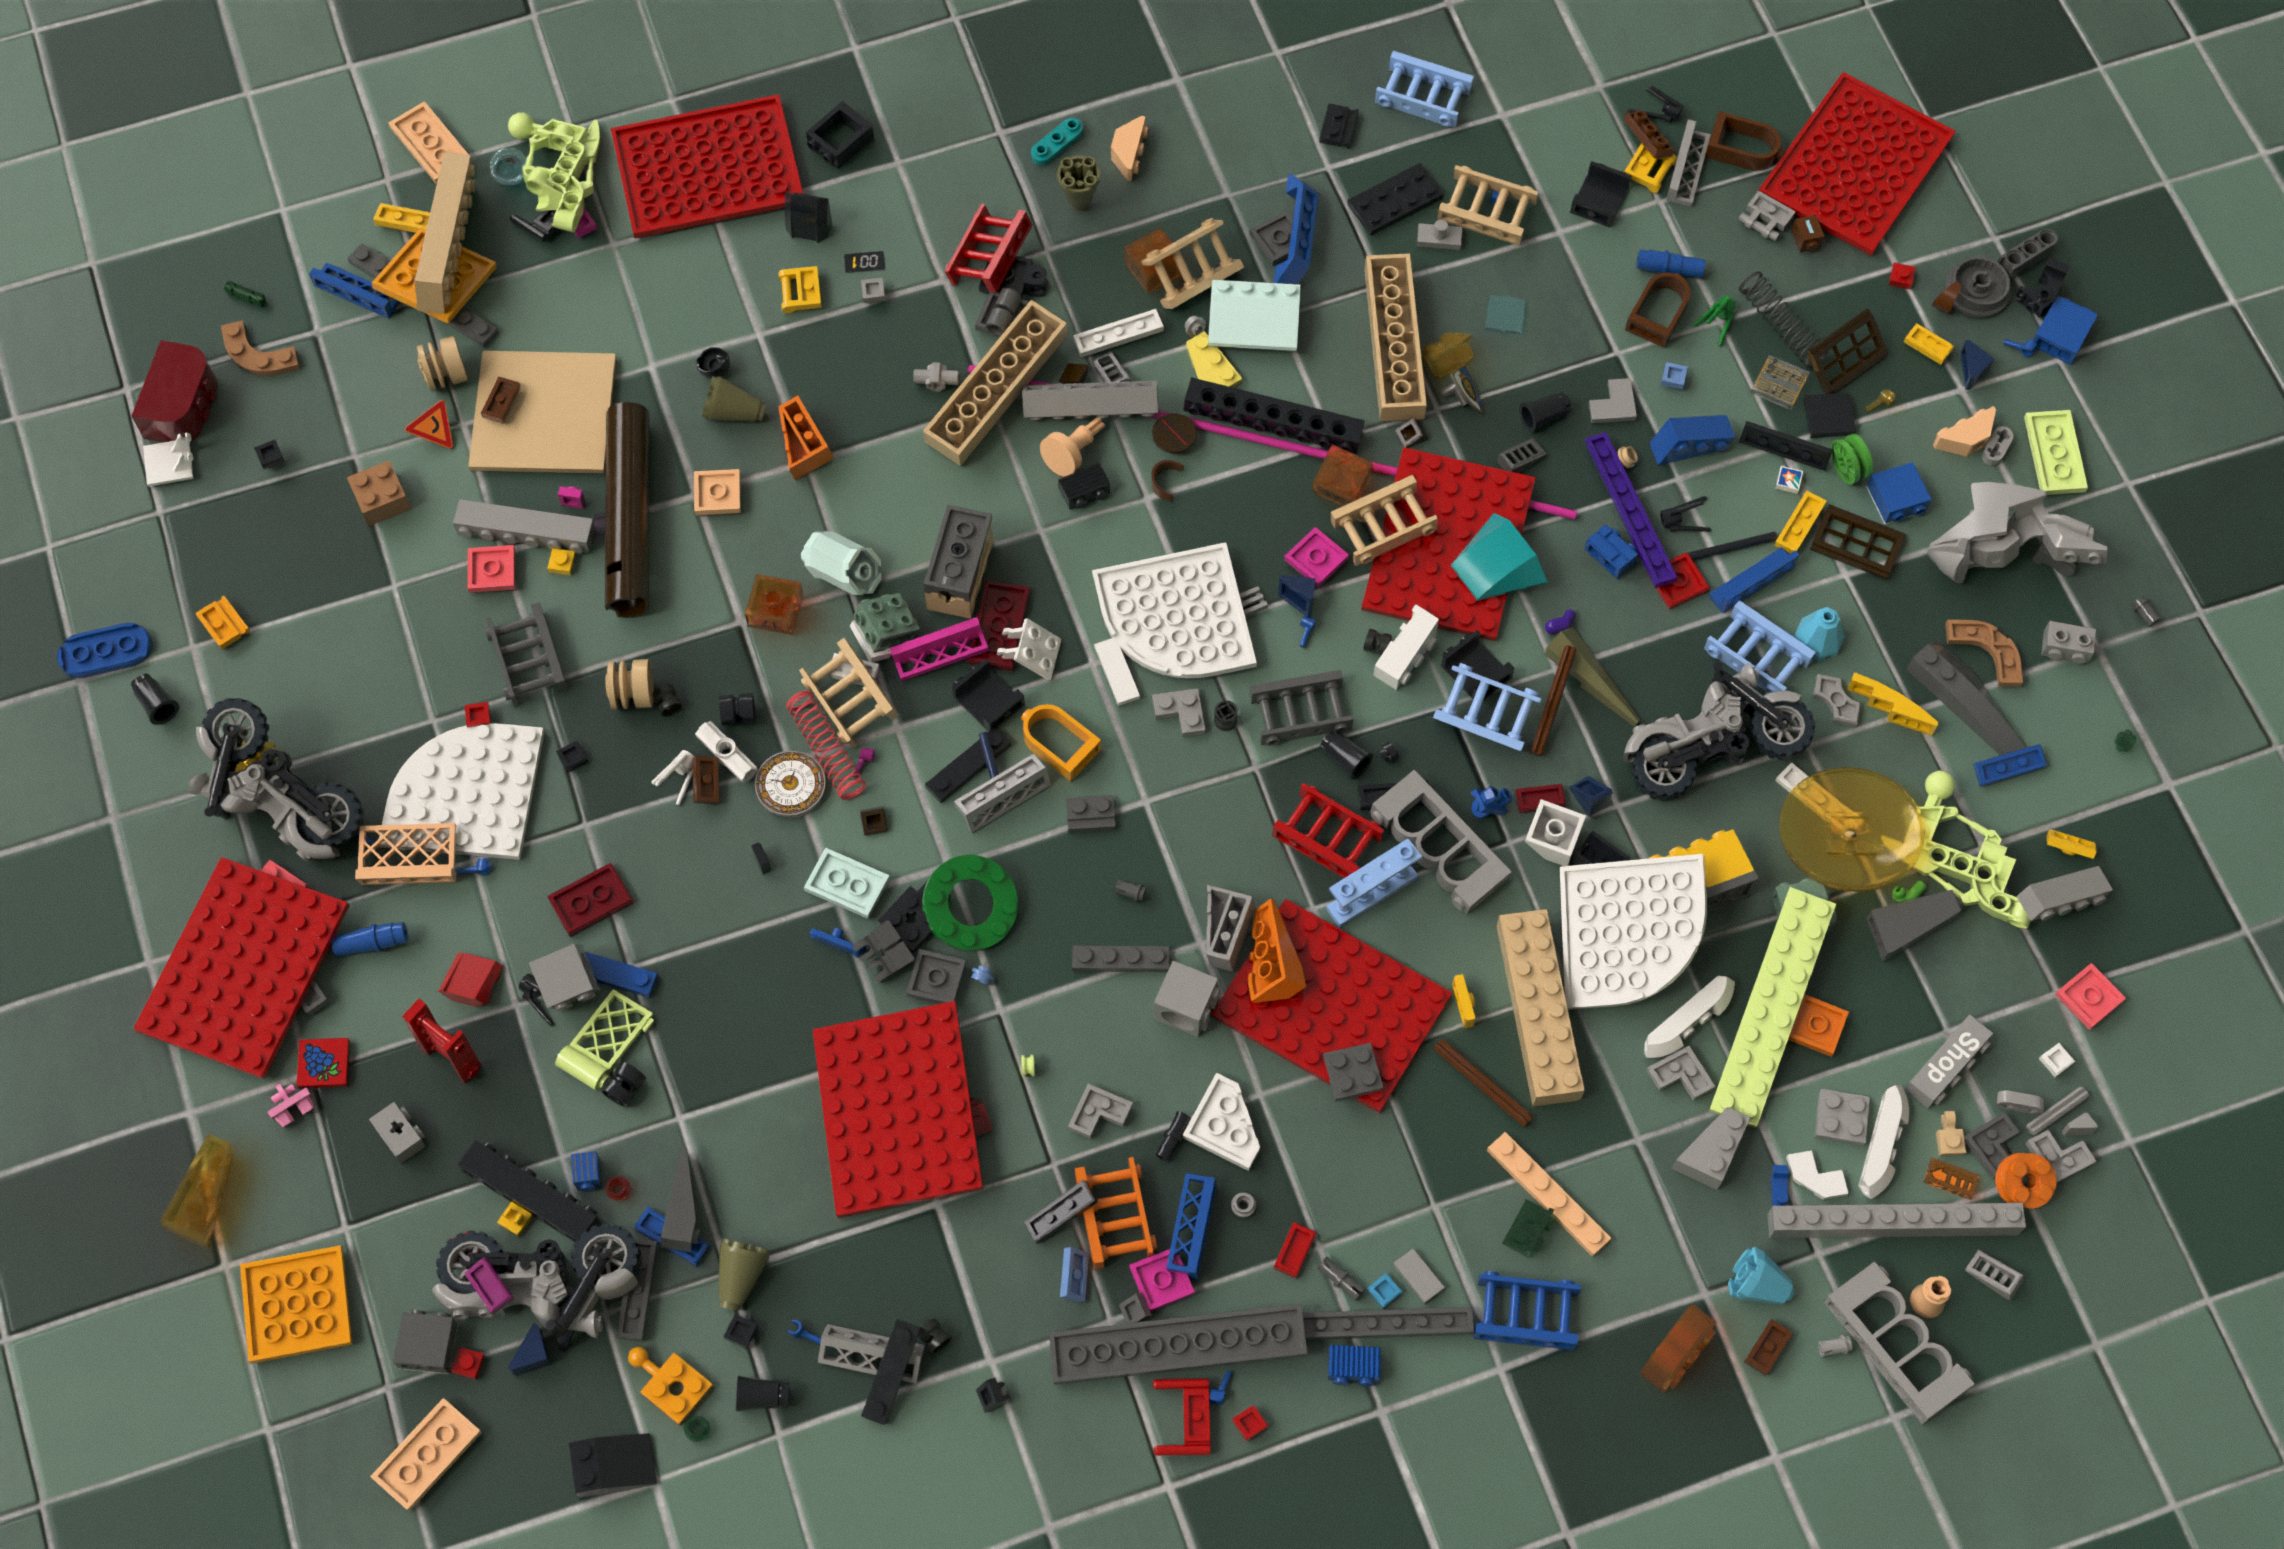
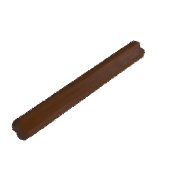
(1553, 700)
(1483, 1082)

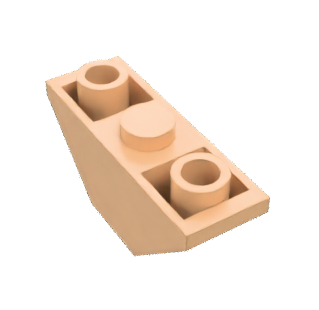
(1128, 146)
(1967, 434)

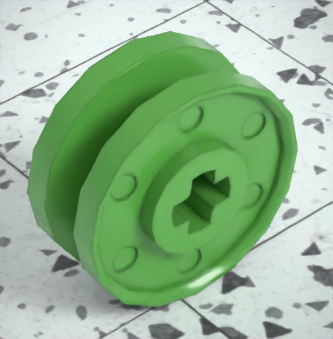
(1852, 459)

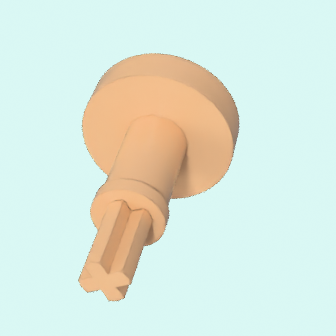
(1063, 452)

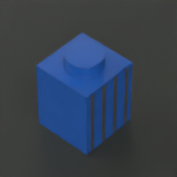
(586, 1171)

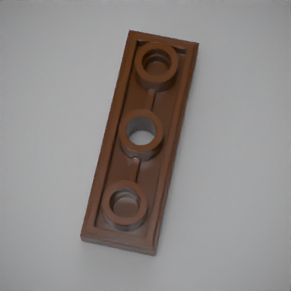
(1648, 134)

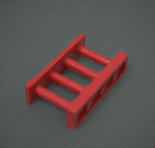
(999, 261)
(1322, 854)
(434, 1038)

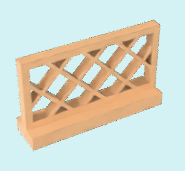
(406, 874)

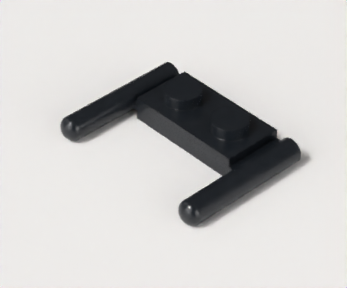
(541, 226)

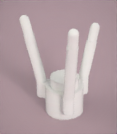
(681, 764)

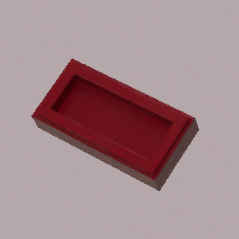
(1530, 797)

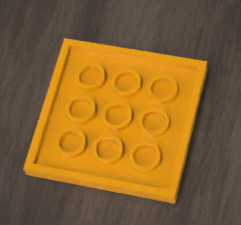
(399, 277)
(296, 1304)

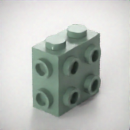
(886, 621)
(1808, 886)

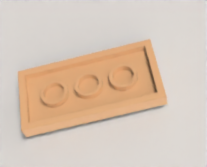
(425, 138)
(426, 1454)

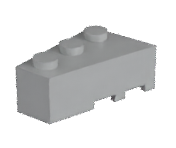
(1227, 926)
(1713, 1150)

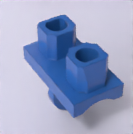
(1490, 801)

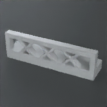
(1682, 161)
(1002, 789)
(867, 1345)

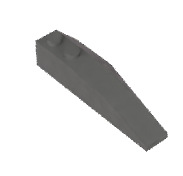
(1964, 695)

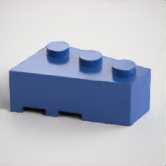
(1691, 438)

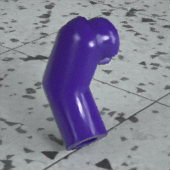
(1559, 624)

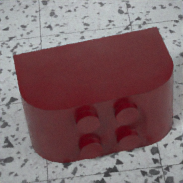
(175, 393)

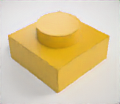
(561, 561)

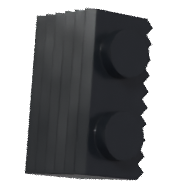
(1084, 486)

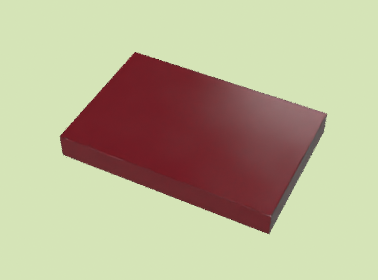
(590, 899)

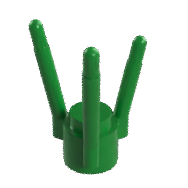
(1722, 310)

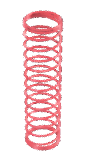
(840, 793)

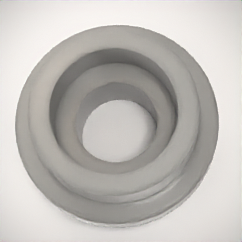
(1195, 326)
(1243, 1197)

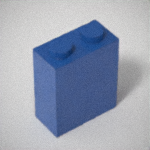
(2064, 329)

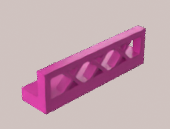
(936, 642)

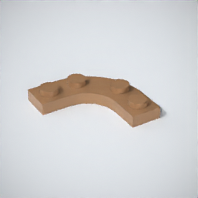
(253, 360)
(1989, 638)

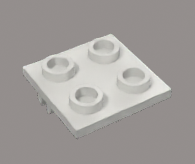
(169, 461)
(1036, 648)

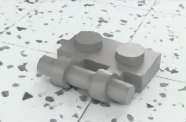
(1769, 210)

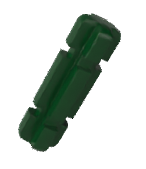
(244, 293)

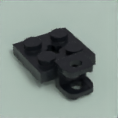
(1022, 278)
(908, 904)

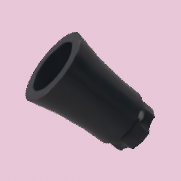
(1544, 410)
(155, 701)
(1346, 754)
(761, 1394)

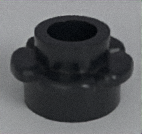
(1388, 752)

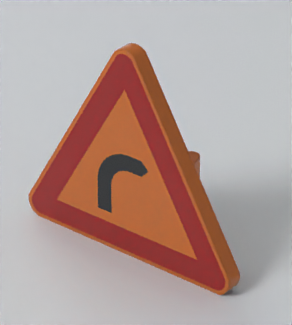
(432, 426)

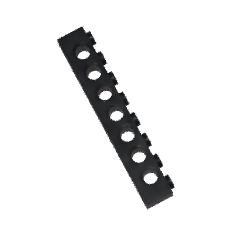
(1267, 406)

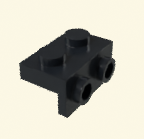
(1597, 851)

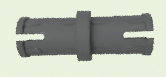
(1341, 1278)

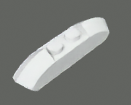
(1711, 999)
(1877, 1168)

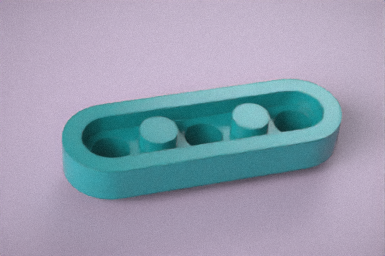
(1053, 148)

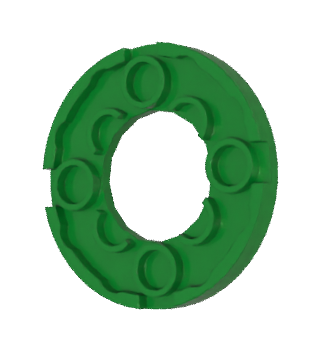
(937, 910)

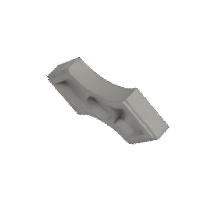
(1843, 709)

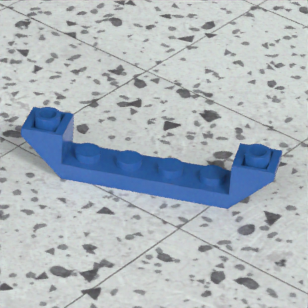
(1302, 232)

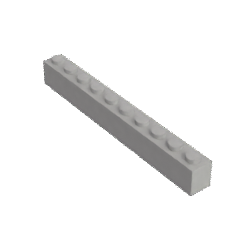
(1896, 1220)

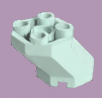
(842, 562)

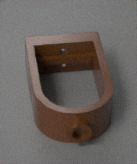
(1748, 128)
(1648, 329)

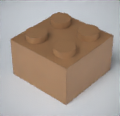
(378, 493)

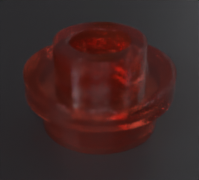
(617, 1181)

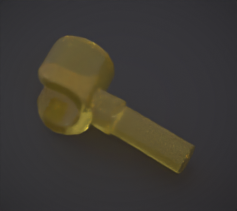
(1886, 397)

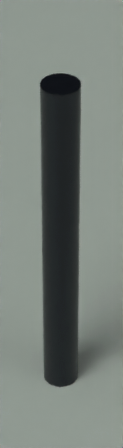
(1732, 546)

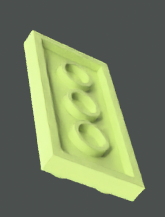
(2055, 452)

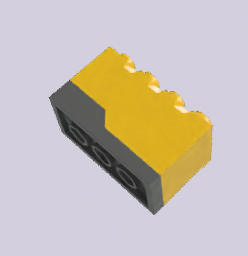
(1726, 868)

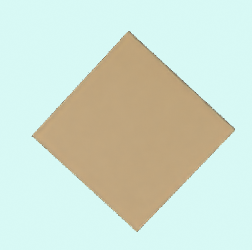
(554, 418)

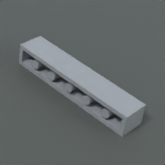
(1090, 399)
(524, 526)

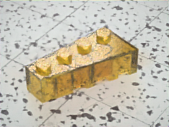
(199, 1196)

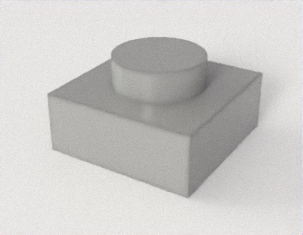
(873, 290)

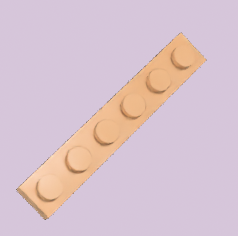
(1549, 1194)

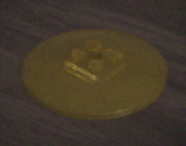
(1859, 801)

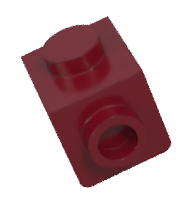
(980, 1116)

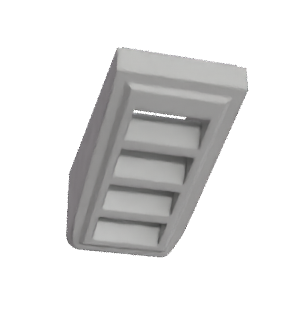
(1998, 1287)

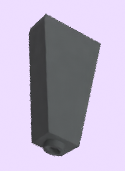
(1908, 922)

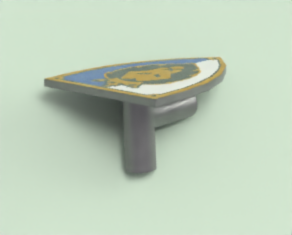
(1464, 388)

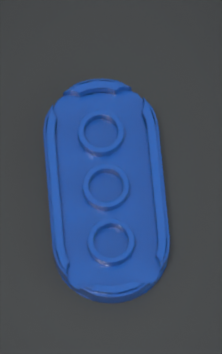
(104, 650)

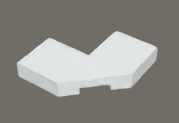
(1805, 1174)

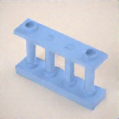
(1428, 72)
(1771, 633)
(1491, 730)
(1373, 883)

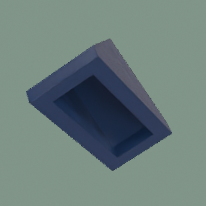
(1974, 363)
(1298, 592)
(1591, 795)
(531, 1353)

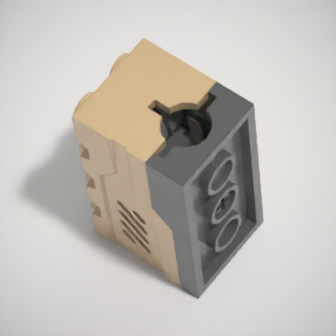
(958, 561)

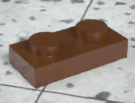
(500, 400)
(705, 780)
(1768, 1347)

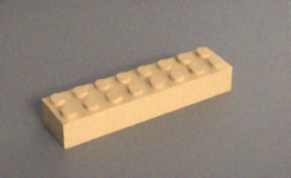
(444, 233)
(1395, 337)
(995, 382)
(1540, 1008)

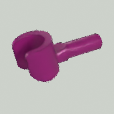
(866, 754)

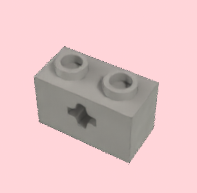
(403, 1144)

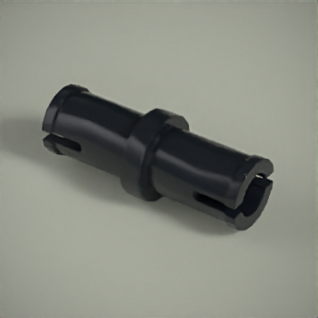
(1172, 1136)

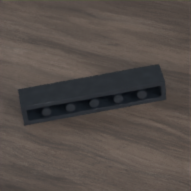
(527, 1191)

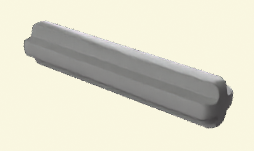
(2057, 1111)

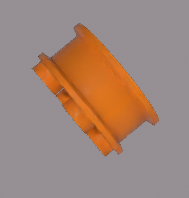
(2040, 1180)

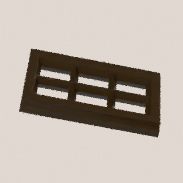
(1837, 336)
(1850, 558)

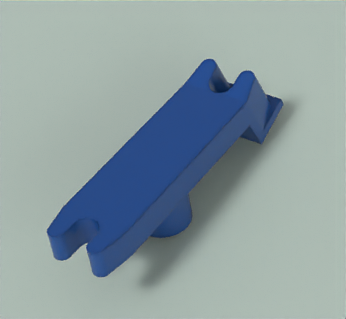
(835, 940)
(1779, 1185)

